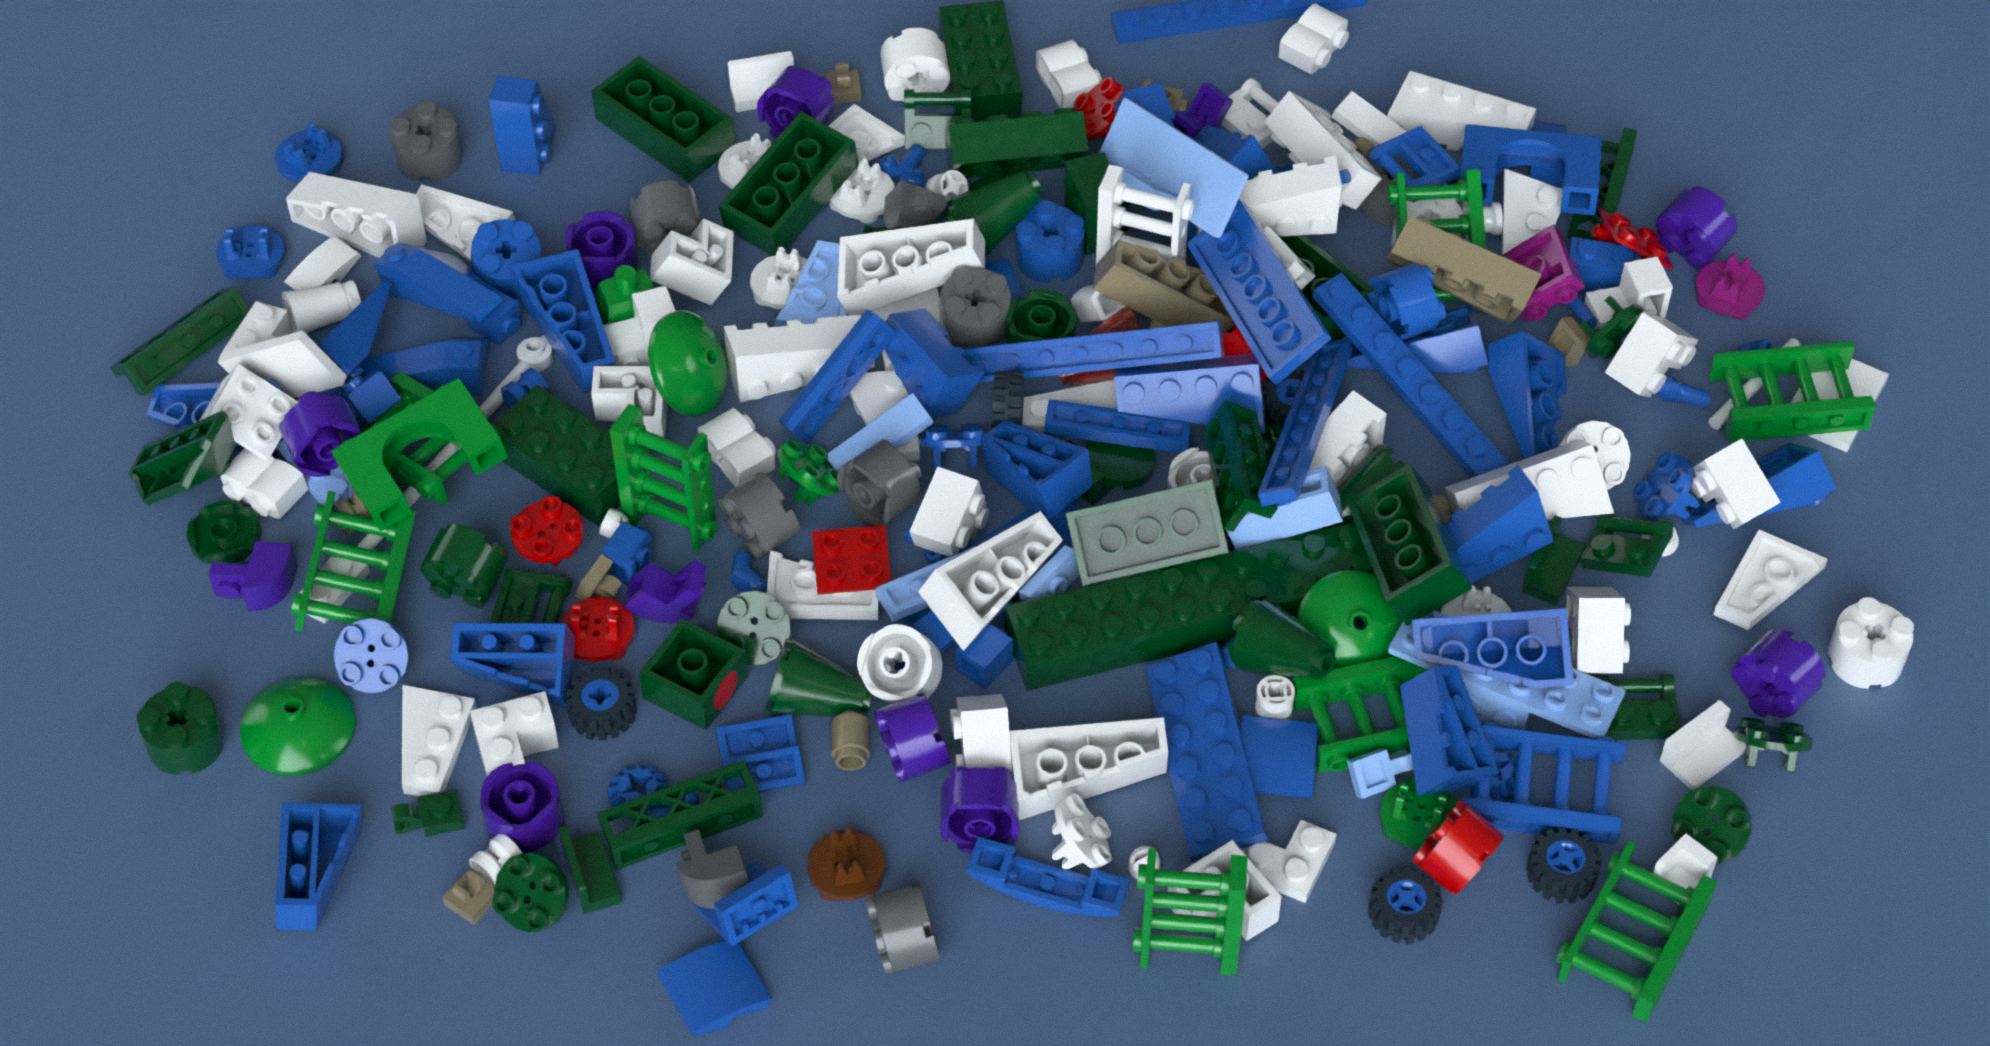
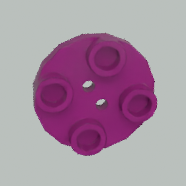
(1730, 287)

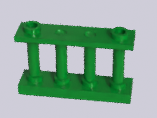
(1466, 190)
(1796, 418)
(409, 469)
(637, 485)
(389, 561)
(1351, 685)
(1226, 924)
(1660, 960)

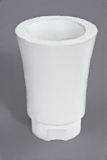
(320, 305)

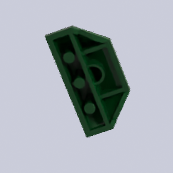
(183, 458)

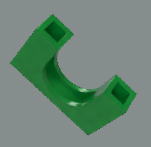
(443, 414)

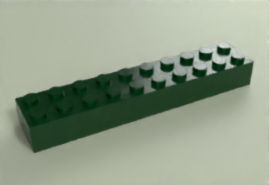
(1171, 606)

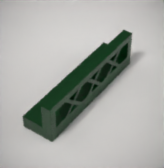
(1613, 188)
(183, 340)
(1237, 463)
(667, 833)

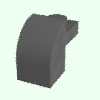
(911, 206)
(712, 875)

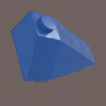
(352, 338)
(438, 363)
(1529, 384)
(184, 403)
(1509, 646)

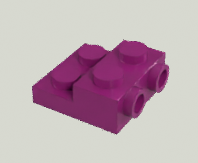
(1560, 273)

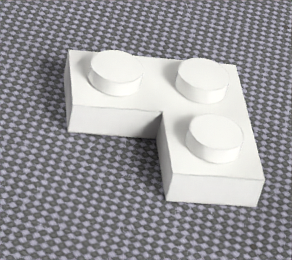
(1297, 867)

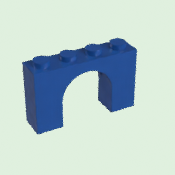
(1567, 156)

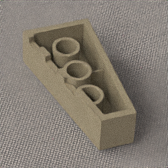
(1465, 269)
(1159, 287)

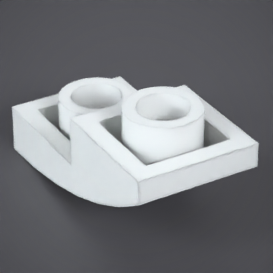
(323, 265)

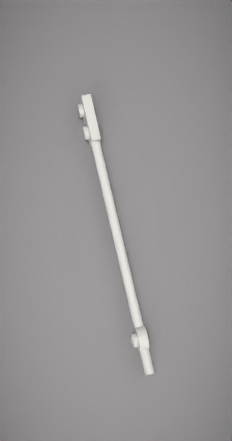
(531, 353)

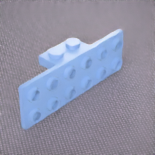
(1163, 158)
(1581, 707)

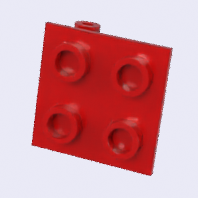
(1618, 230)
(851, 559)

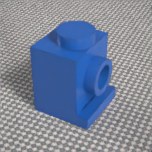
(628, 550)

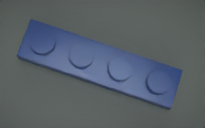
(1115, 427)

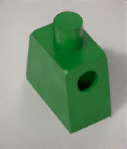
(615, 294)

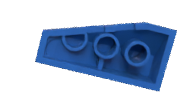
(436, 281)
(1448, 348)
(1794, 474)

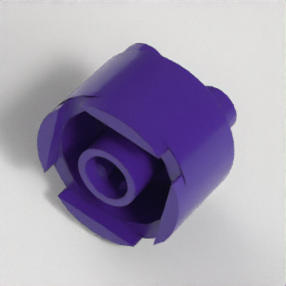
(795, 92)
(1696, 226)
(603, 244)
(315, 429)
(1778, 674)
(911, 737)
(522, 805)
(979, 805)

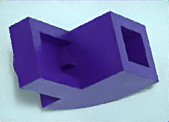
(1206, 110)
(261, 582)
(665, 596)

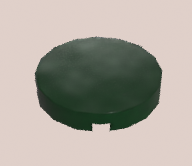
(1121, 464)
(224, 532)

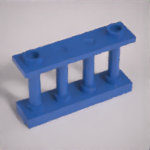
(1521, 815)

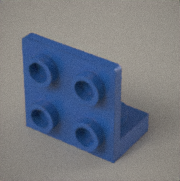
(754, 905)

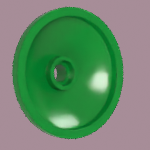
(688, 363)
(1333, 605)
(302, 739)

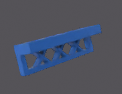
(837, 376)

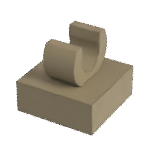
(844, 84)
(1570, 340)
(598, 581)
(470, 897)

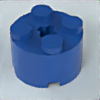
(1050, 243)
(498, 247)
(1407, 300)

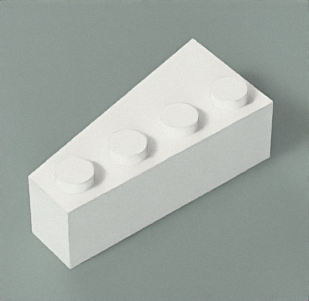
(1448, 107)
(1312, 136)
(1296, 200)

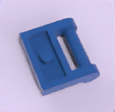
(1422, 156)

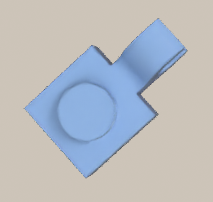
(1376, 770)

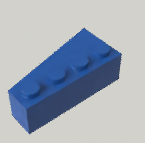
(1500, 526)

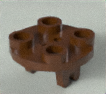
(846, 865)

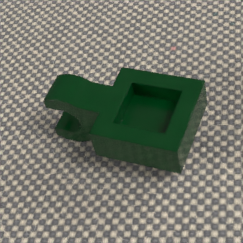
(436, 814)

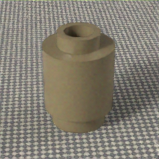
(850, 740)

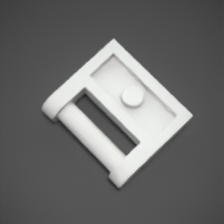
(1246, 118)

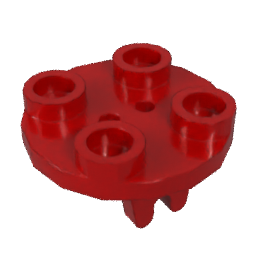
(1099, 107)
(539, 520)
(613, 632)

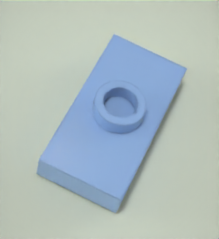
(1053, 576)

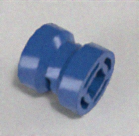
(528, 380)

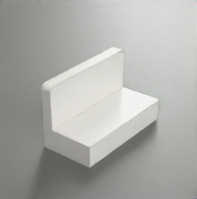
(753, 76)
(1702, 747)

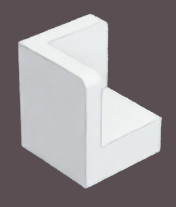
(1686, 863)

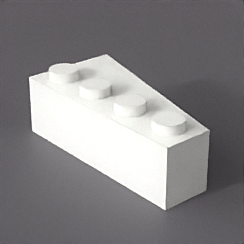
(357, 212)
(904, 262)
(781, 357)
(1349, 436)
(1565, 479)
(984, 579)
(1084, 760)

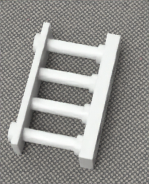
(1112, 216)

